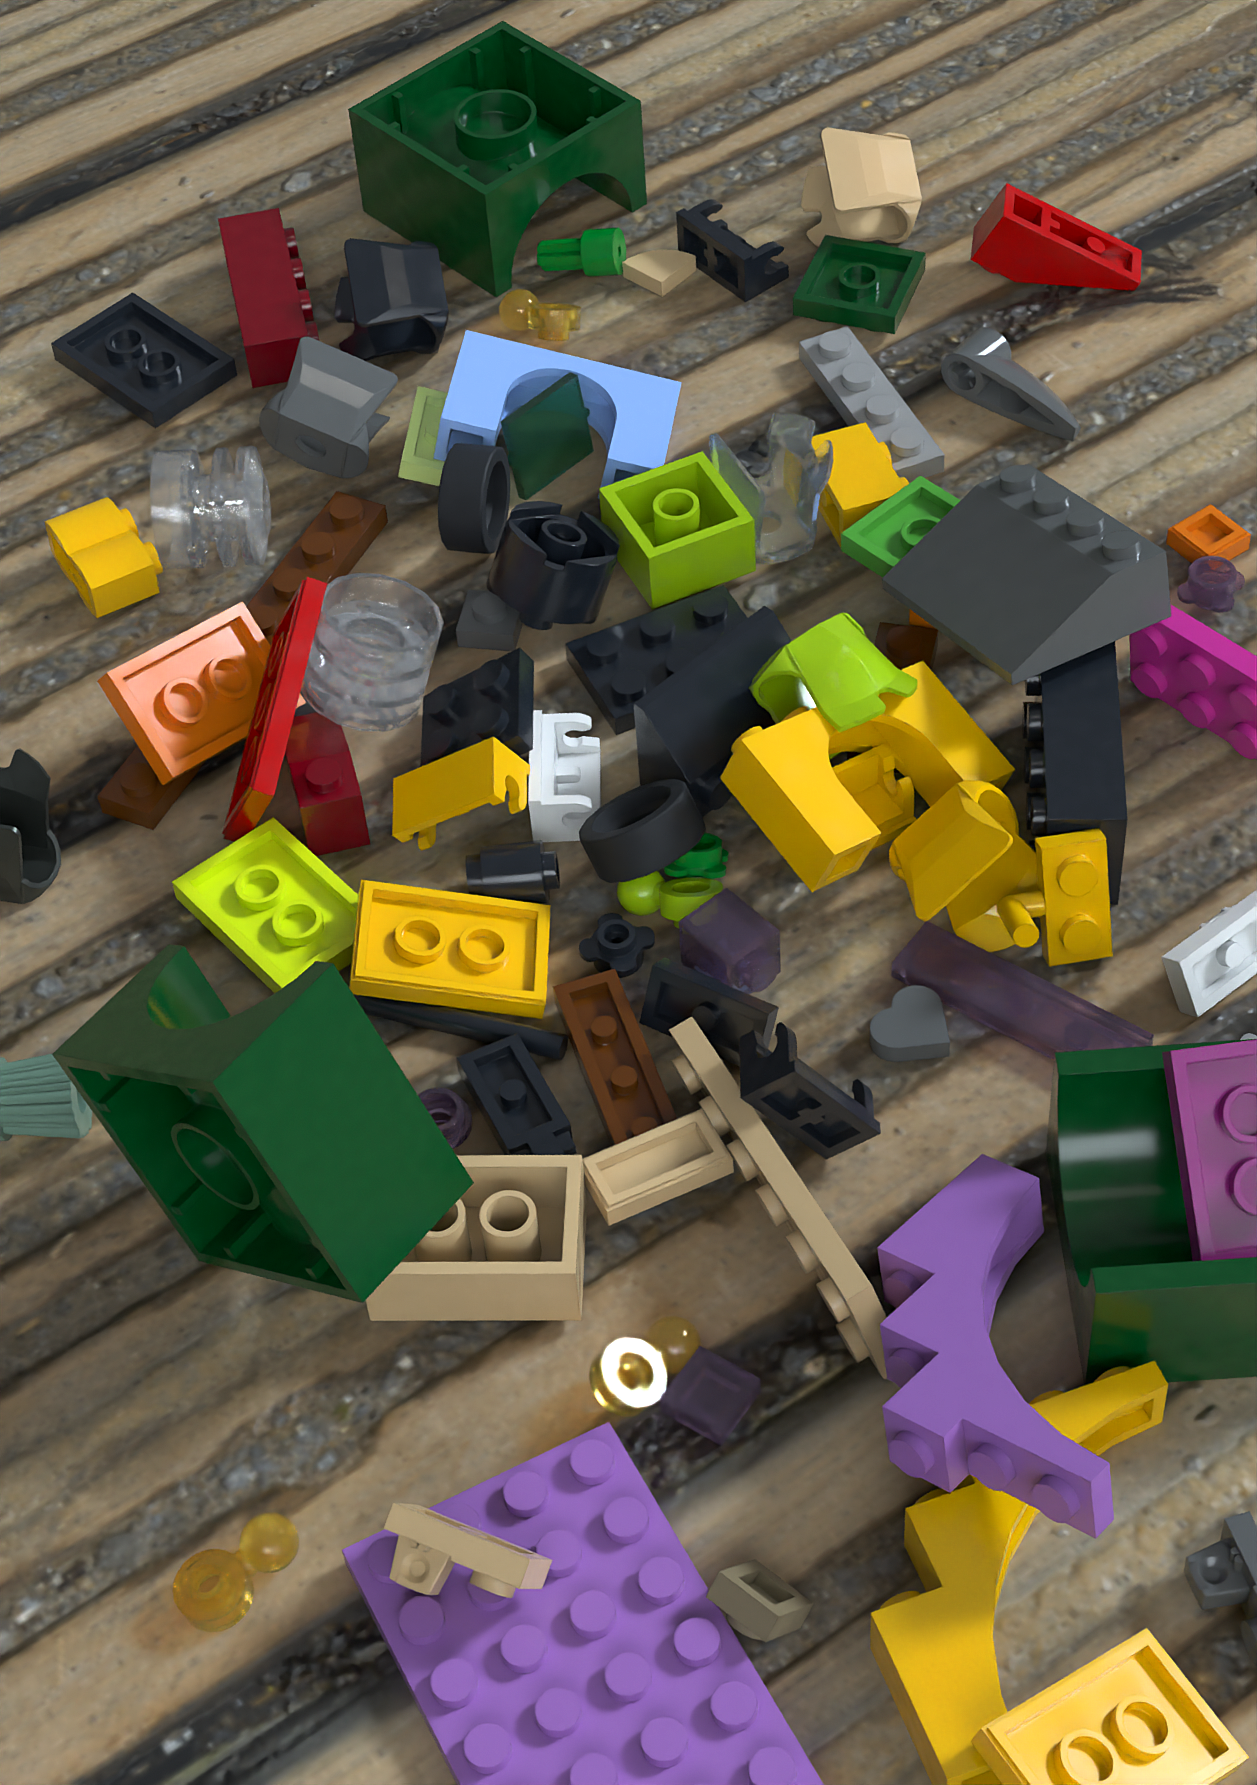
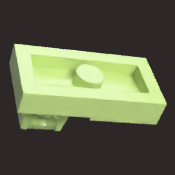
(421, 438)

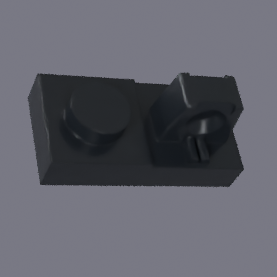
(718, 1009)

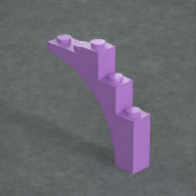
(954, 1398)

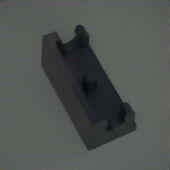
(726, 255)
(802, 1098)

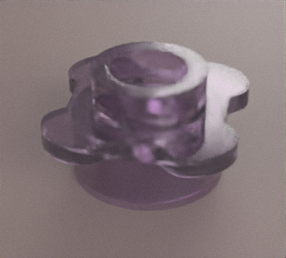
(1211, 584)

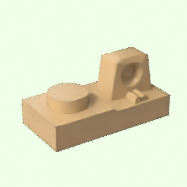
(433, 1544)

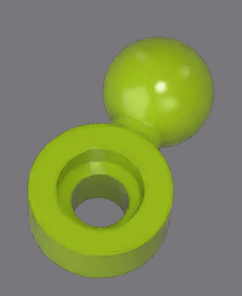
(673, 898)

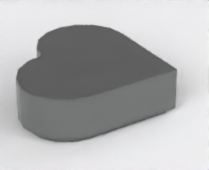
(911, 1027)

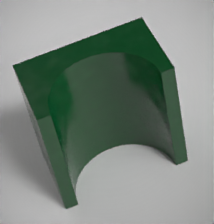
(484, 140)
(270, 1131)
(1127, 1227)

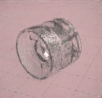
(205, 508)
(372, 652)

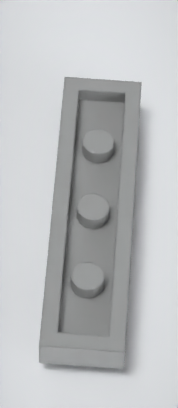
(866, 395)

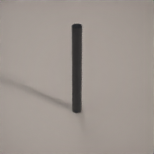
(465, 1024)

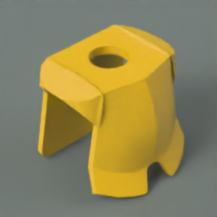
(966, 858)

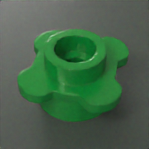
(702, 860)

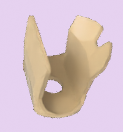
(864, 189)

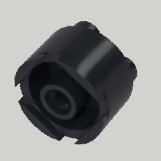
(553, 565)

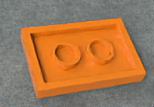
(192, 692)

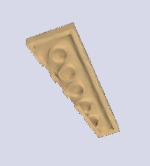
(783, 1195)

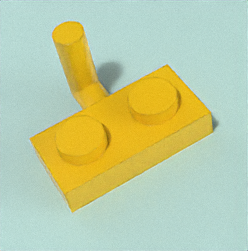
(1069, 900)

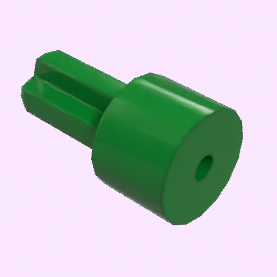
(596, 252)

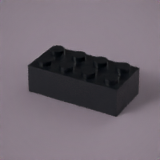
(1077, 754)

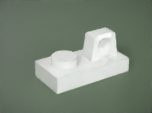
(1214, 958)

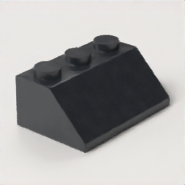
(703, 708)

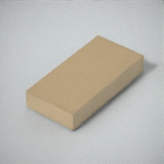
(656, 1166)

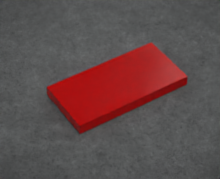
(274, 710)

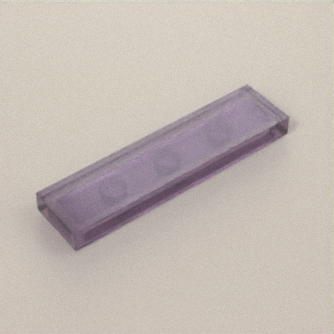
(1010, 997)

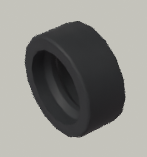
(473, 498)
(642, 831)

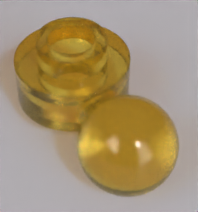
(554, 321)
(642, 1365)
(266, 1546)

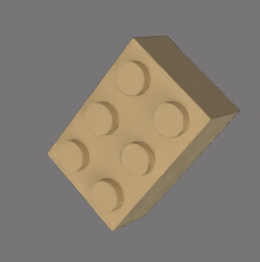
(500, 1250)

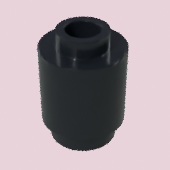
(514, 872)

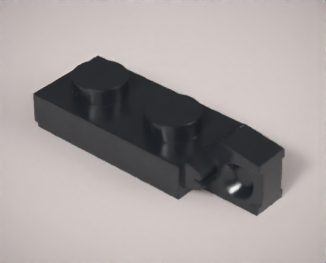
(516, 1099)

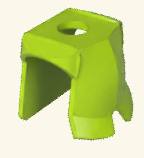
(830, 670)

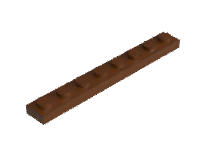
(323, 553)

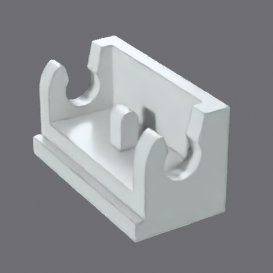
(562, 776)

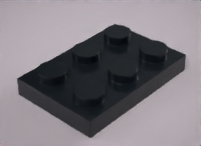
(144, 359)
(641, 653)

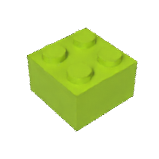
(679, 529)

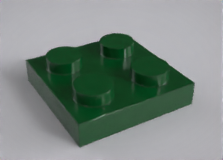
(859, 284)

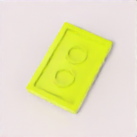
(272, 905)

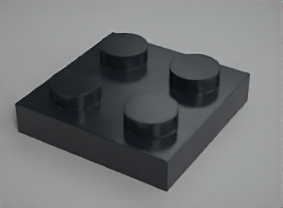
(481, 705)

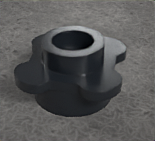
(623, 957)

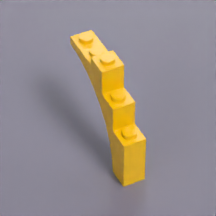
(940, 1643)

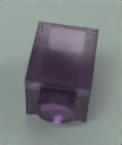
(731, 943)

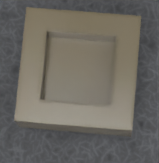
(758, 1601)

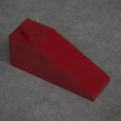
(325, 785)

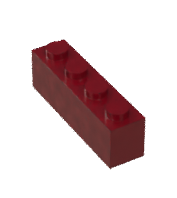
(266, 292)

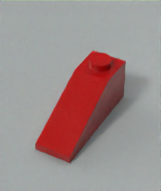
(1050, 247)

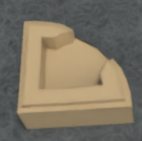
(659, 269)

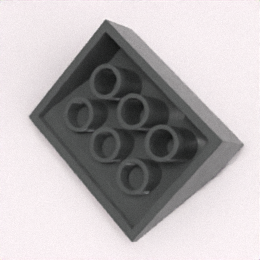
(1031, 575)

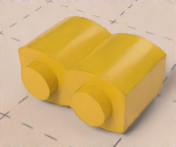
(104, 556)

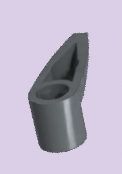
(987, 376)

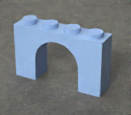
(501, 375)

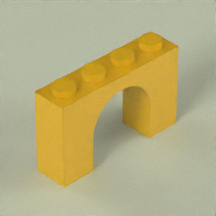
(804, 809)

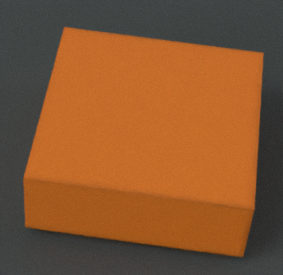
(1208, 534)

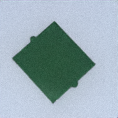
(547, 436)

